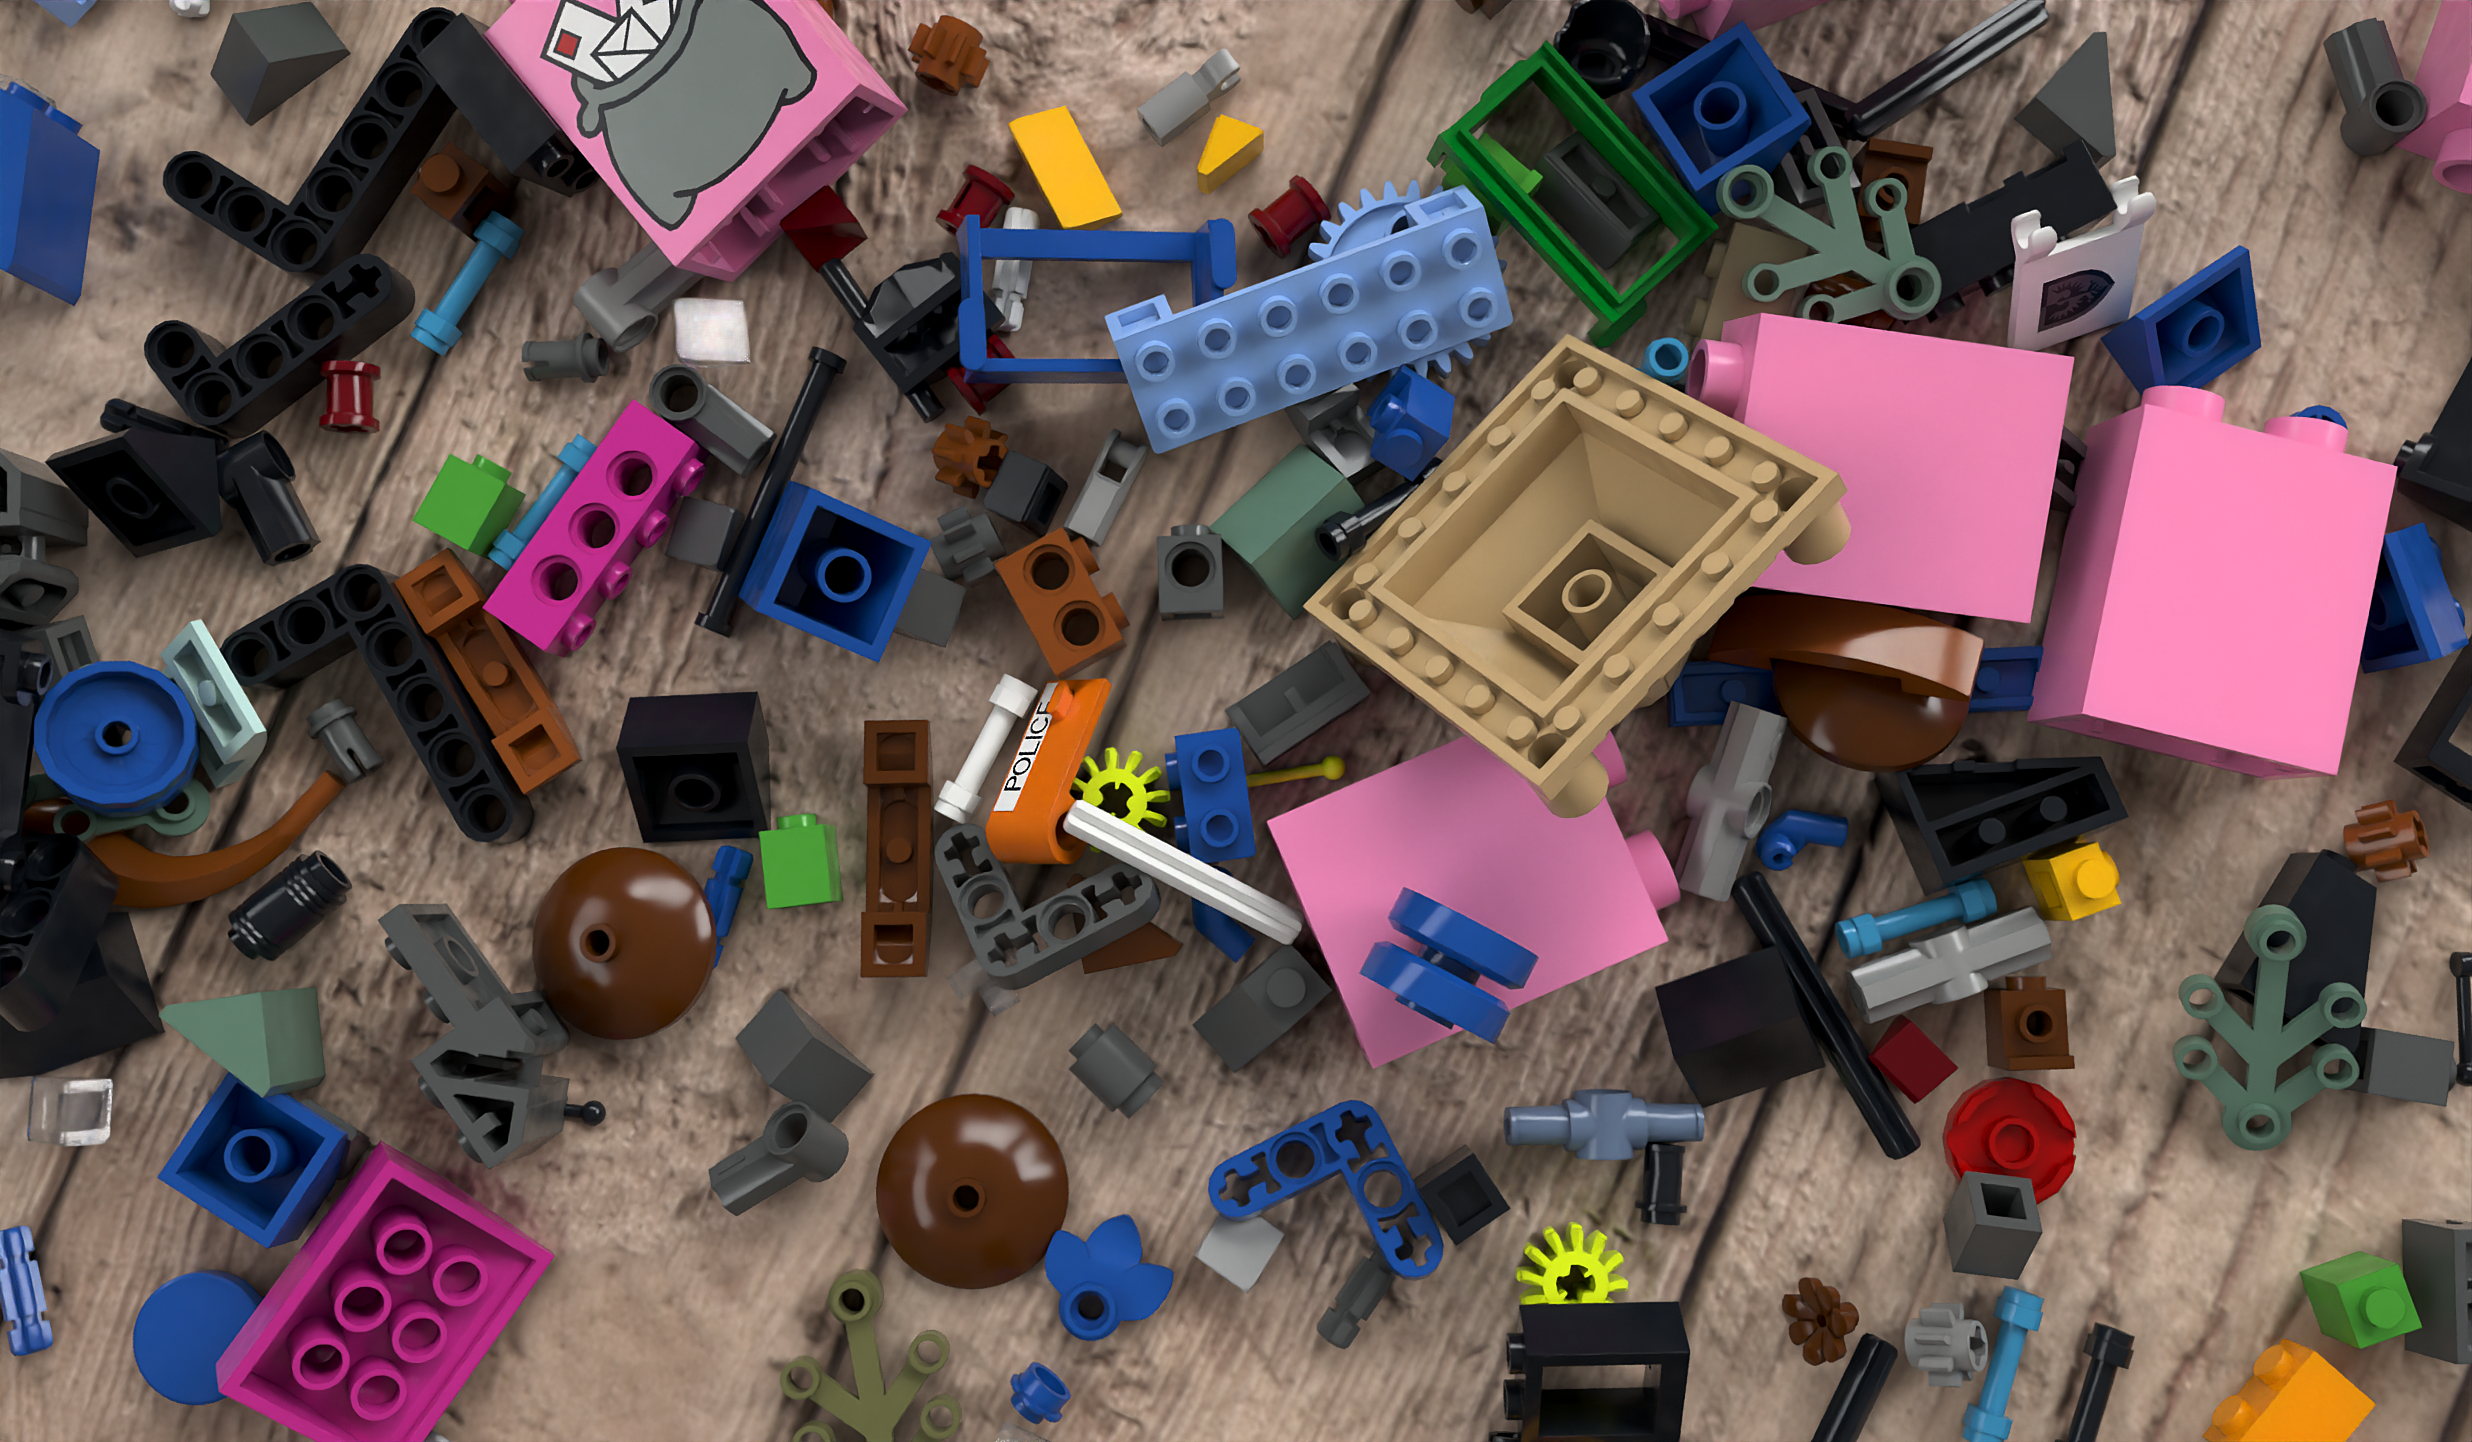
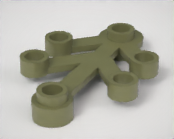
(874, 1410)

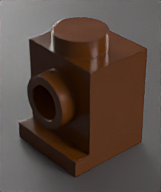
(1891, 160)
(451, 183)
(2007, 1037)

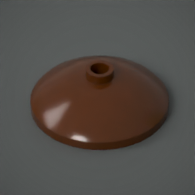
(1864, 717)
(657, 948)
(1008, 1162)

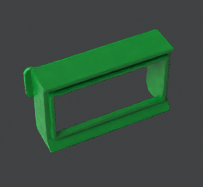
(1617, 146)

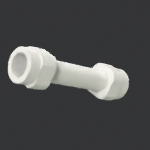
(1011, 700)

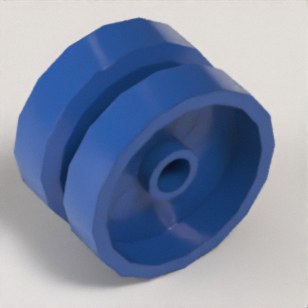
(108, 700)
(1448, 965)

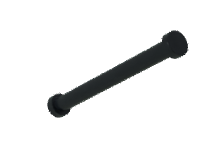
(779, 472)

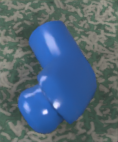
(1793, 831)
(1221, 928)

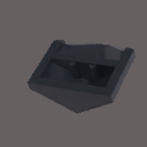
(914, 322)

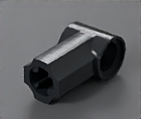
(257, 483)

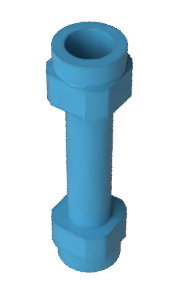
(497, 238)
(1665, 360)
(509, 544)
(1965, 901)
(2018, 1313)

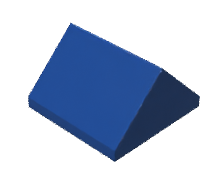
(2192, 328)

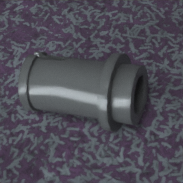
(567, 358)
(342, 738)

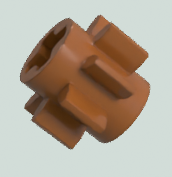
(948, 55)
(969, 456)
(2386, 841)

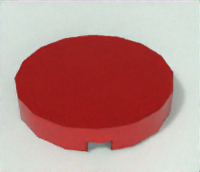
(2011, 1131)

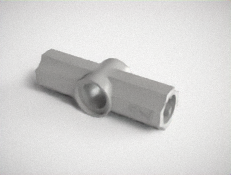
(1729, 801)
(1949, 964)

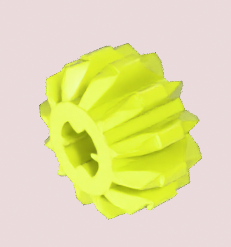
(1141, 799)
(1557, 1261)

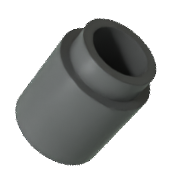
(1114, 1069)

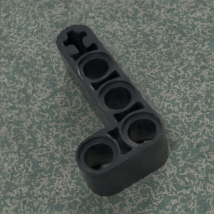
(288, 332)

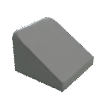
(1239, 1248)

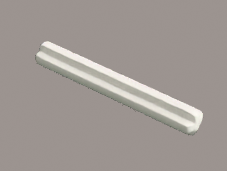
(1183, 872)

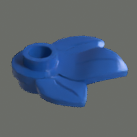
(1109, 1269)

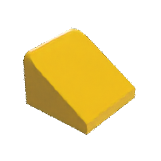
(1227, 151)

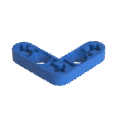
(1330, 1160)

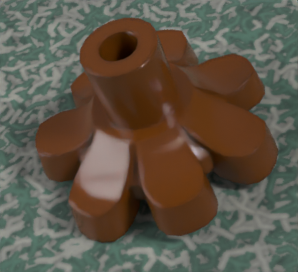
(1820, 1321)

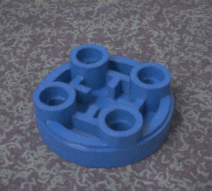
(187, 1331)

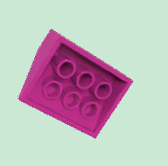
(382, 1308)

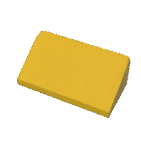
(1064, 170)

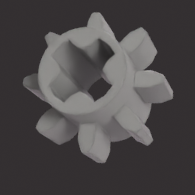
(1946, 1344)

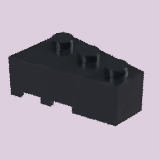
(1975, 241)
(1991, 815)

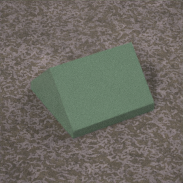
(1276, 527)
(259, 1037)

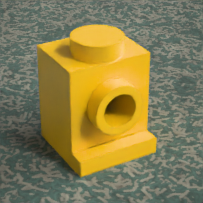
(2081, 876)

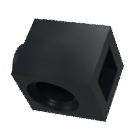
(1461, 1194)

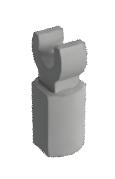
(1188, 97)

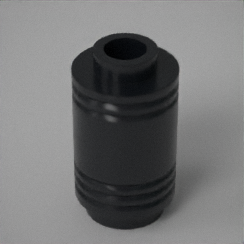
(288, 906)

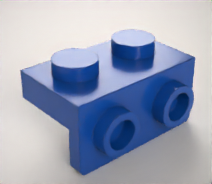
(1214, 796)

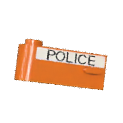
(1035, 793)

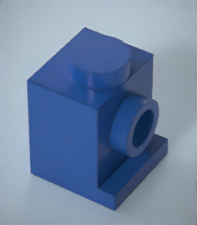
(1409, 422)

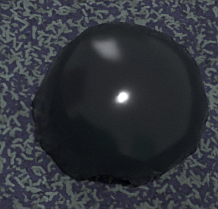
(1605, 44)

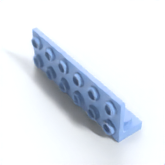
(1314, 324)

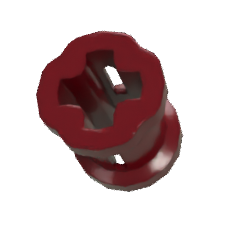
(979, 195)
(1289, 216)
(981, 393)
(350, 397)

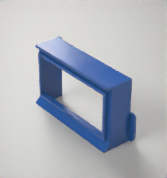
(1208, 250)

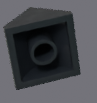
(146, 487)
(1738, 1026)

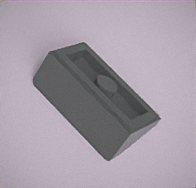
(1593, 201)

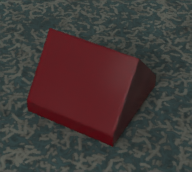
(1911, 1059)

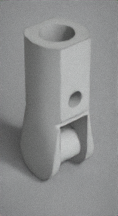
(1102, 496)

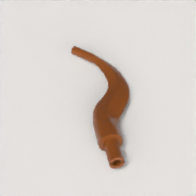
(165, 880)

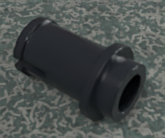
(1662, 1184)

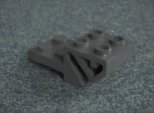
(35, 514)
(495, 1106)

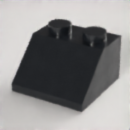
(697, 766)

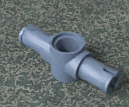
(1603, 1124)

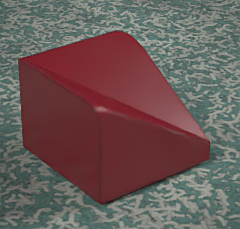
(823, 228)

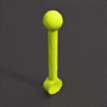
(1332, 768)

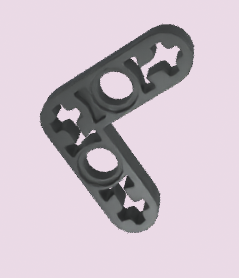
(1015, 926)

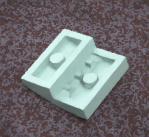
(227, 723)

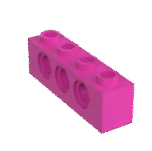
(564, 541)

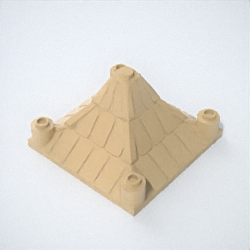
(1574, 562)

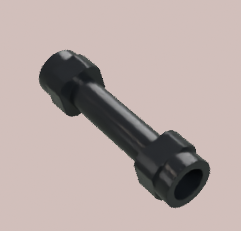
(1345, 532)
(2109, 1350)

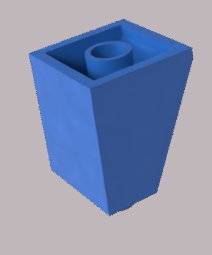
(44, 194)
(834, 571)

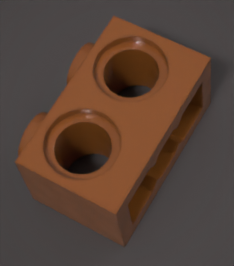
(1051, 610)

